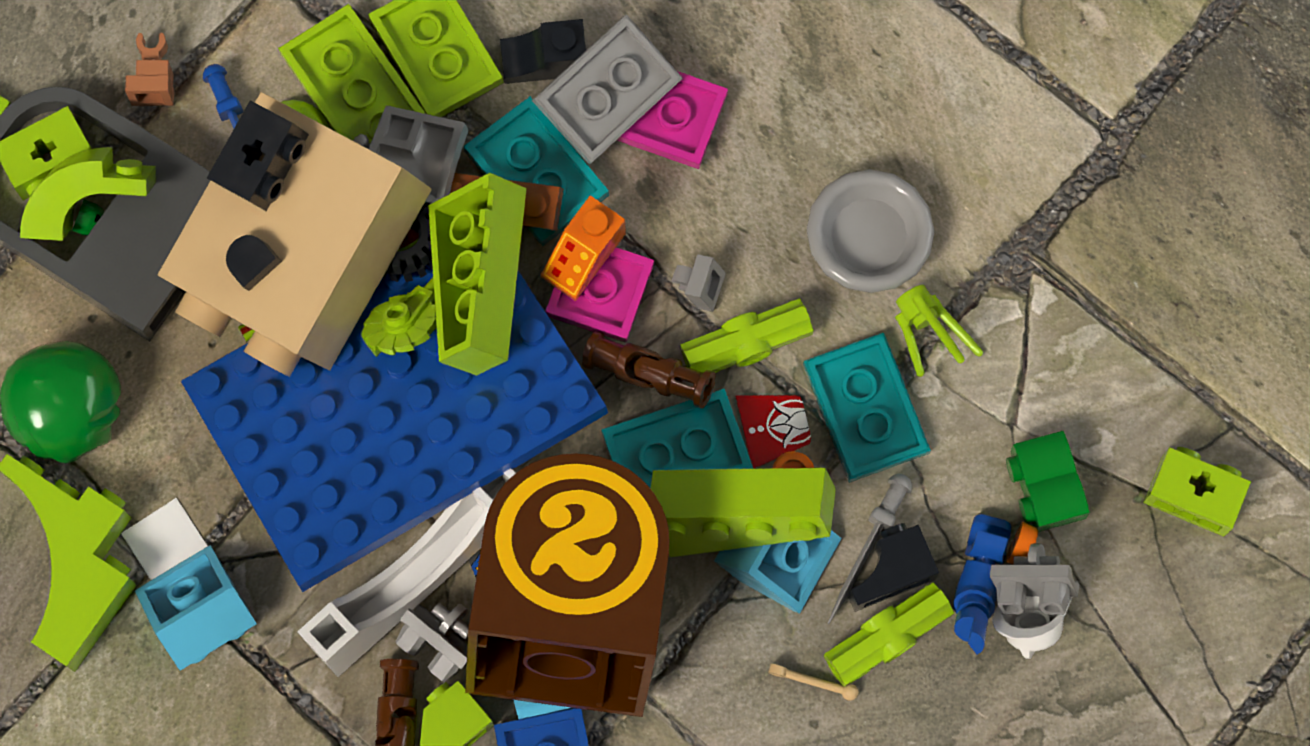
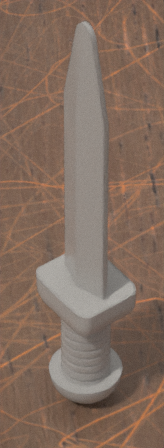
(882, 518)

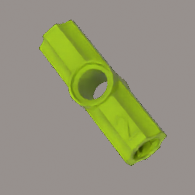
(748, 338)
(888, 634)

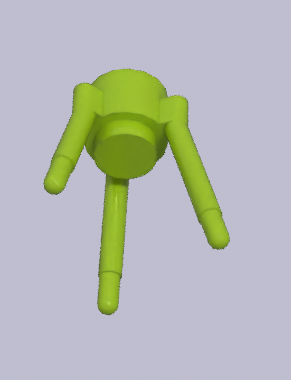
(922, 310)

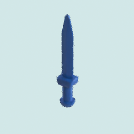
(227, 104)

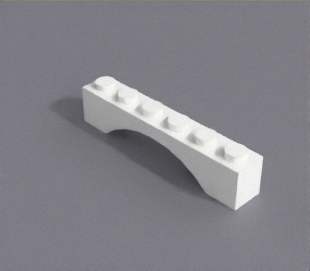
(362, 617)

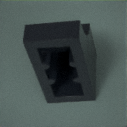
(542, 52)
(901, 566)

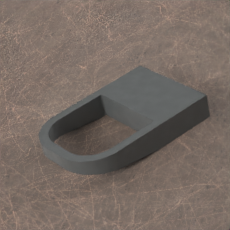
(132, 239)

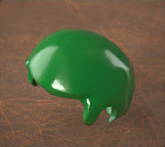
(60, 400)

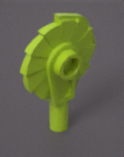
(401, 321)

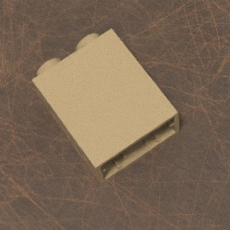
(329, 227)

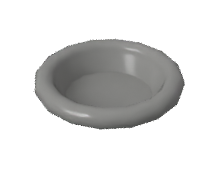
(870, 231)

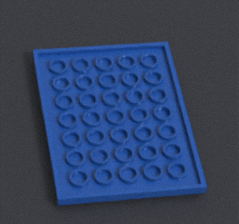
(386, 438)

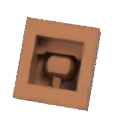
(153, 76)

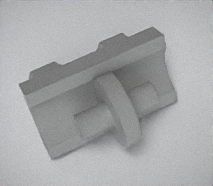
(1034, 576)
(424, 627)

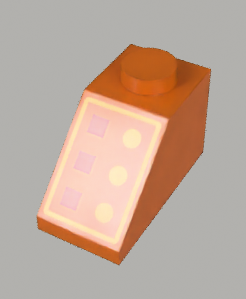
(584, 247)

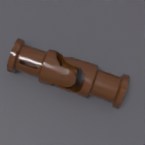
(662, 374)
(397, 698)

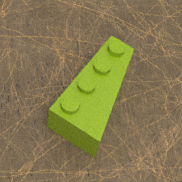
(476, 270)
(743, 507)

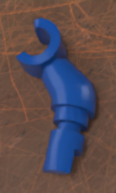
(975, 591)

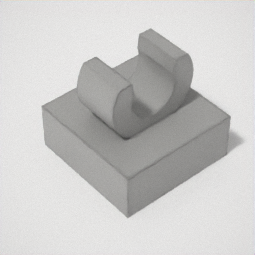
(701, 282)

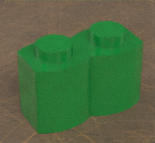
(1048, 482)

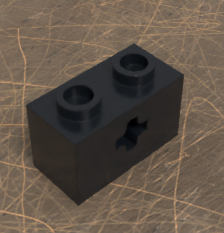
(239, 165)

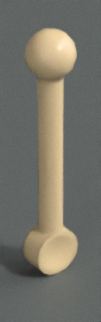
(848, 692)

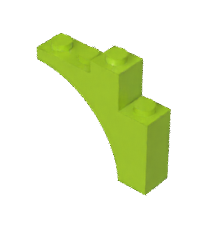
(79, 535)

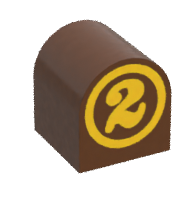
(569, 587)

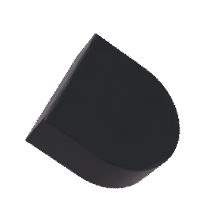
(250, 260)

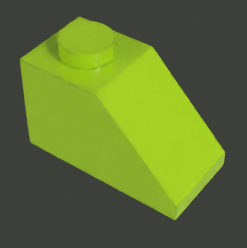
(453, 718)

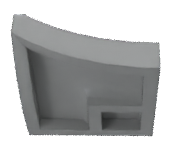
(422, 146)

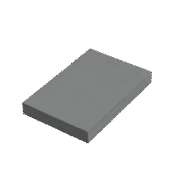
(607, 89)

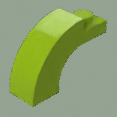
(80, 175)

